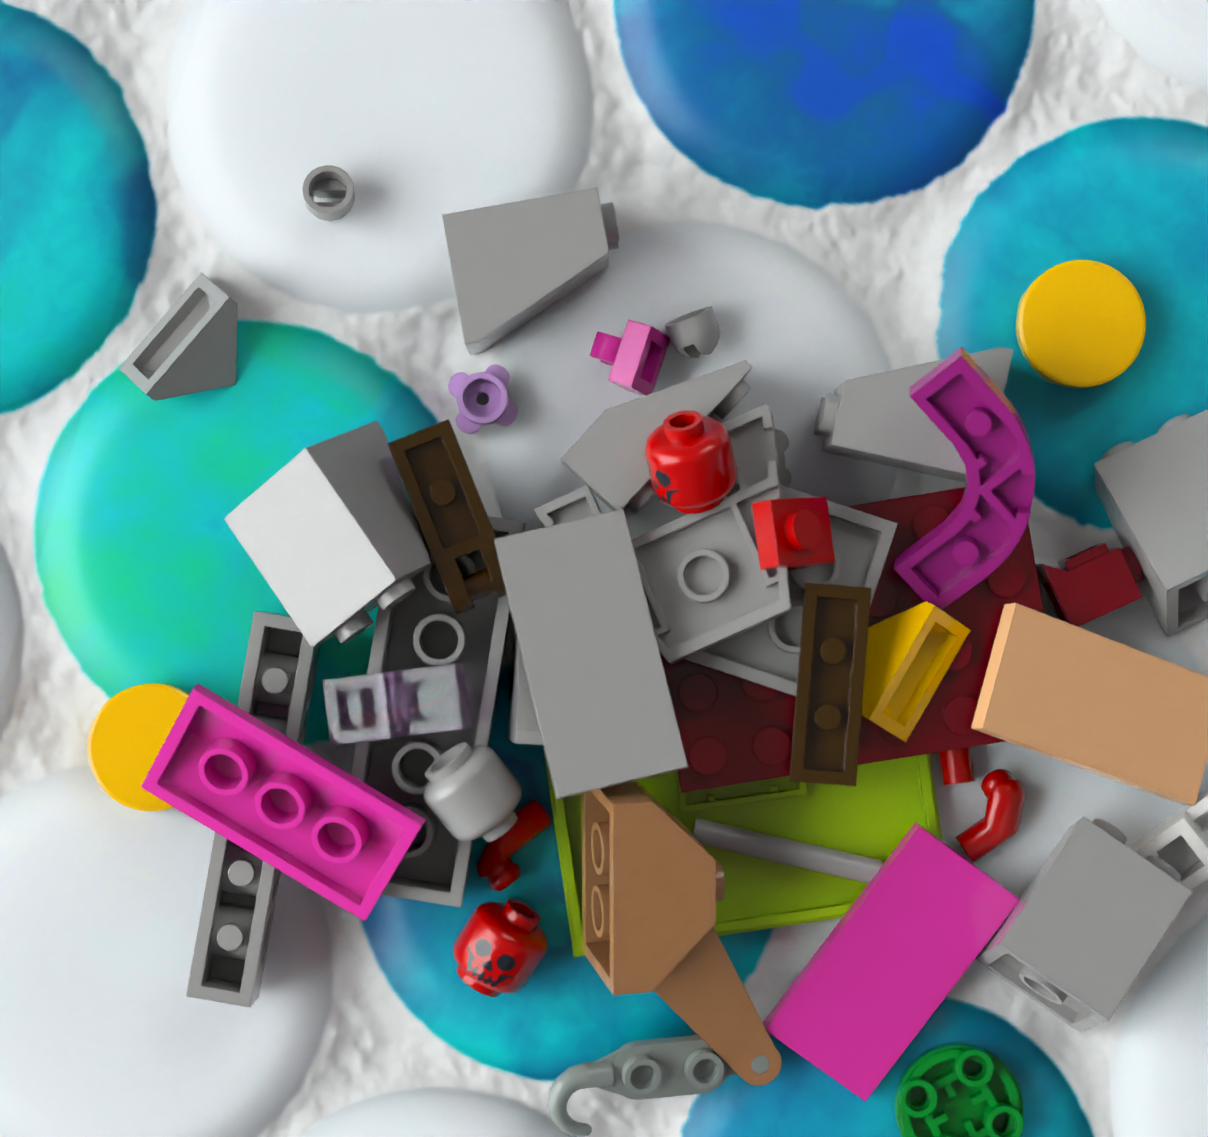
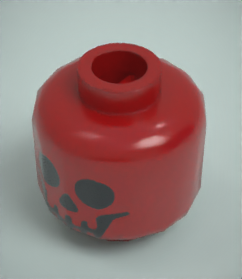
(691, 463)
(500, 947)

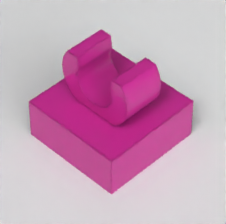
(634, 358)

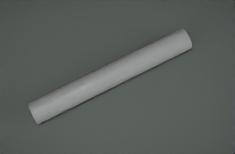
(785, 851)

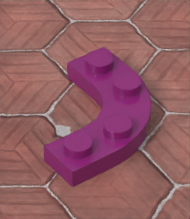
(998, 486)

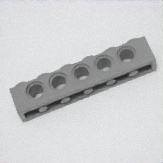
(238, 884)

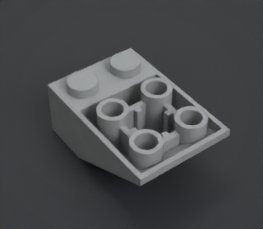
(612, 449)

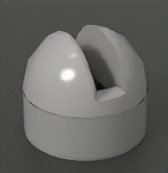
(328, 182)
(694, 333)

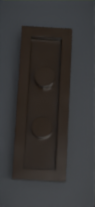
(830, 684)

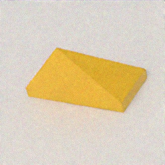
(906, 665)

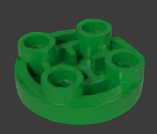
(958, 1093)

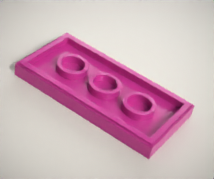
(890, 961)

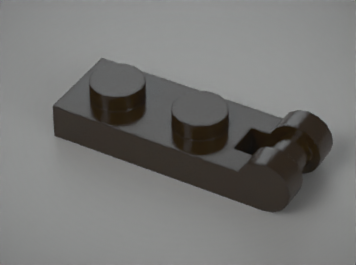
(449, 511)

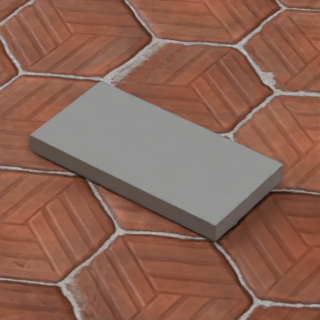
(590, 654)

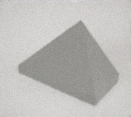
(190, 346)

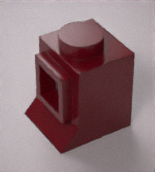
(1091, 583)

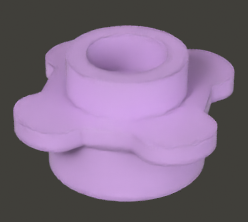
(497, 410)

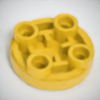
(1080, 324)
(128, 739)

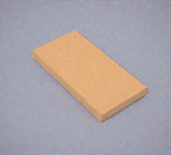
(1095, 704)

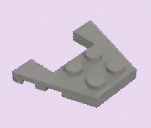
(705, 566)

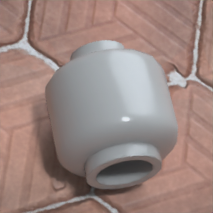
(472, 792)

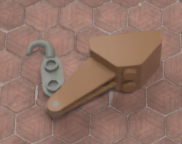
(650, 930)

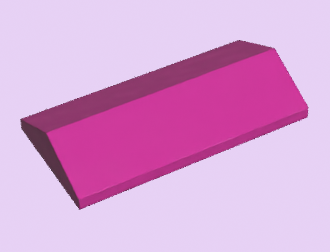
(282, 802)

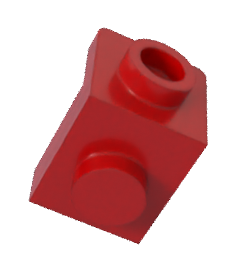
(793, 533)

